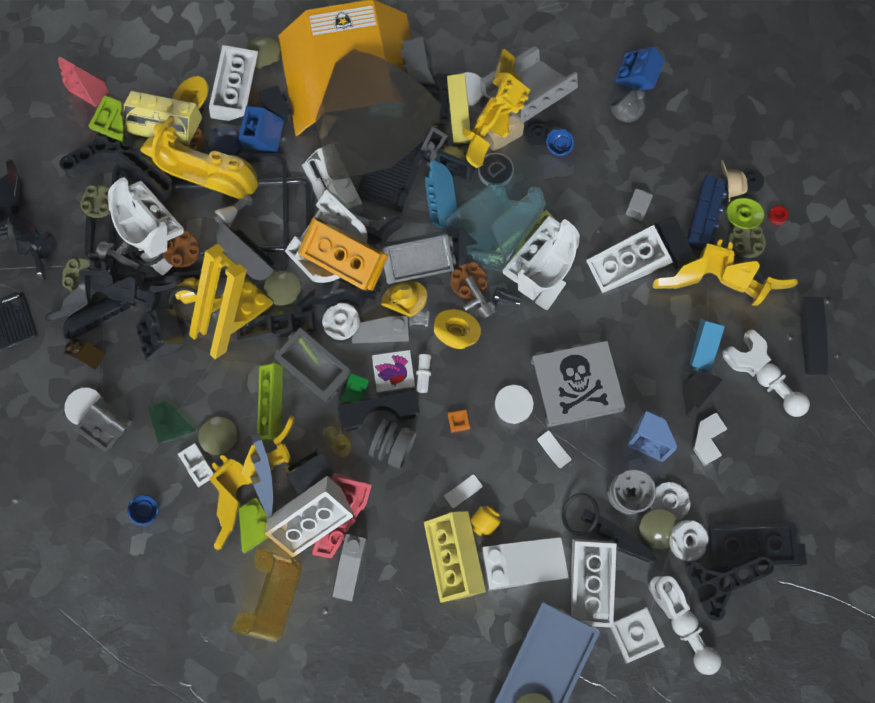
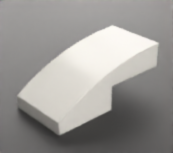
(196, 464)

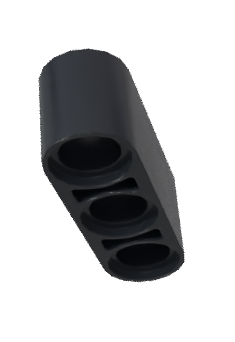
(675, 242)

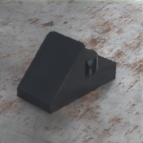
(432, 143)
(460, 240)

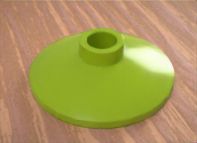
(745, 213)

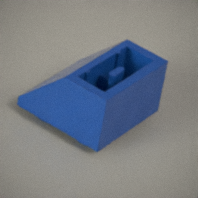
(640, 69)
(261, 130)

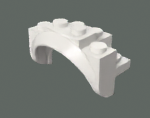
(146, 224)
(540, 262)

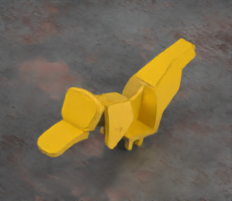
(496, 112)
(720, 262)
(233, 475)

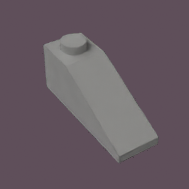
(382, 330)
(349, 567)

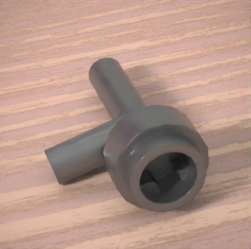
(106, 250)
(486, 308)

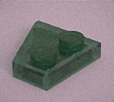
(168, 423)

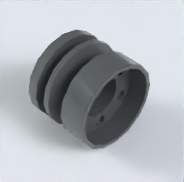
(392, 443)

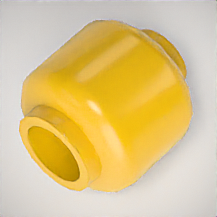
(187, 296)
(485, 520)

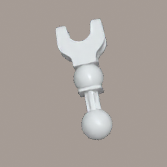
(767, 374)
(684, 622)

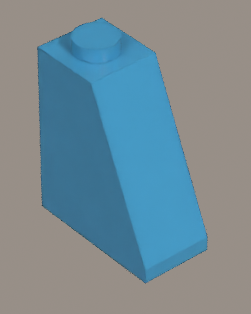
(706, 344)

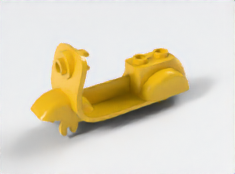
(215, 171)

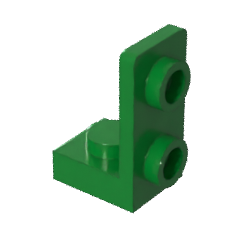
(355, 389)

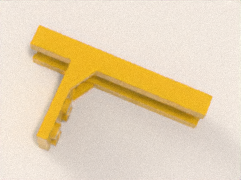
(238, 303)

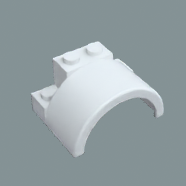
(328, 206)

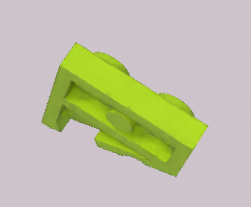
(109, 118)
(252, 525)

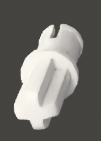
(423, 373)

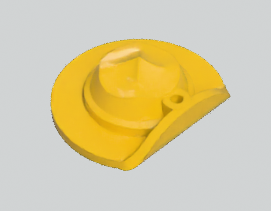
(192, 90)
(405, 298)
(457, 328)

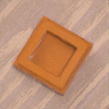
(458, 420)

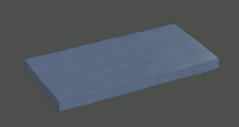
(549, 657)

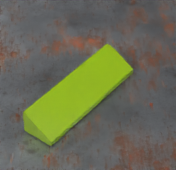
(270, 401)

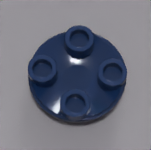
(224, 140)

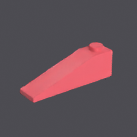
(82, 83)
(357, 497)

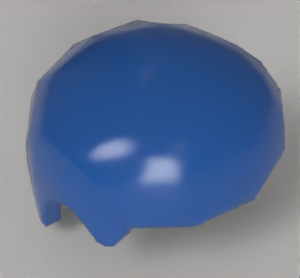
(560, 142)
(143, 510)

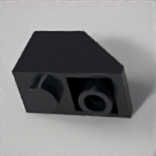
(274, 101)

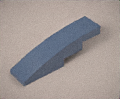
(263, 480)

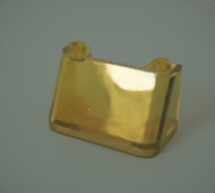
(274, 600)

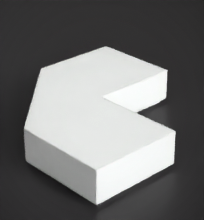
(703, 445)

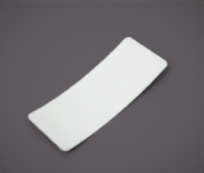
(161, 267)
(548, 296)
(554, 449)
(463, 491)

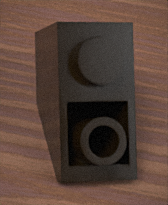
(84, 353)

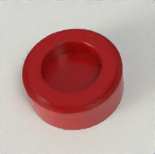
(778, 215)

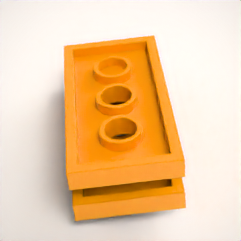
(328, 244)

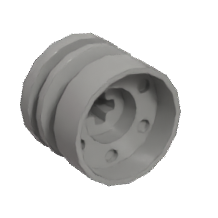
(643, 492)

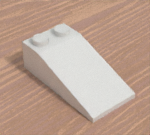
(629, 260)
(524, 563)
(593, 581)

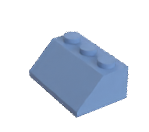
(652, 437)

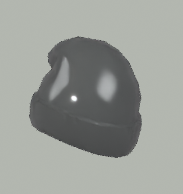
(629, 107)

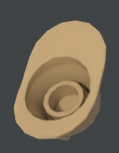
(735, 180)

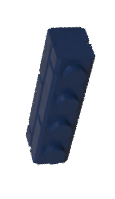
(706, 212)

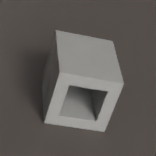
(639, 204)

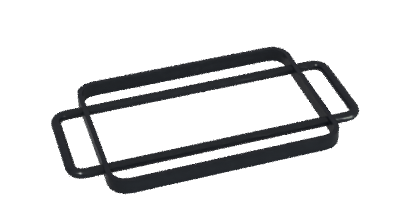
(250, 158)

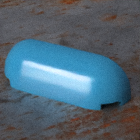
(440, 194)

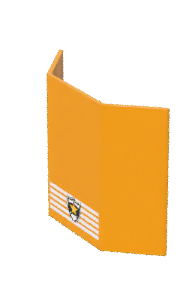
(325, 36)

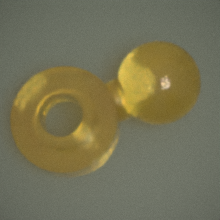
(330, 432)

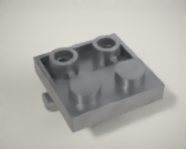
(102, 425)

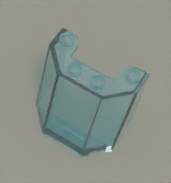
(497, 223)

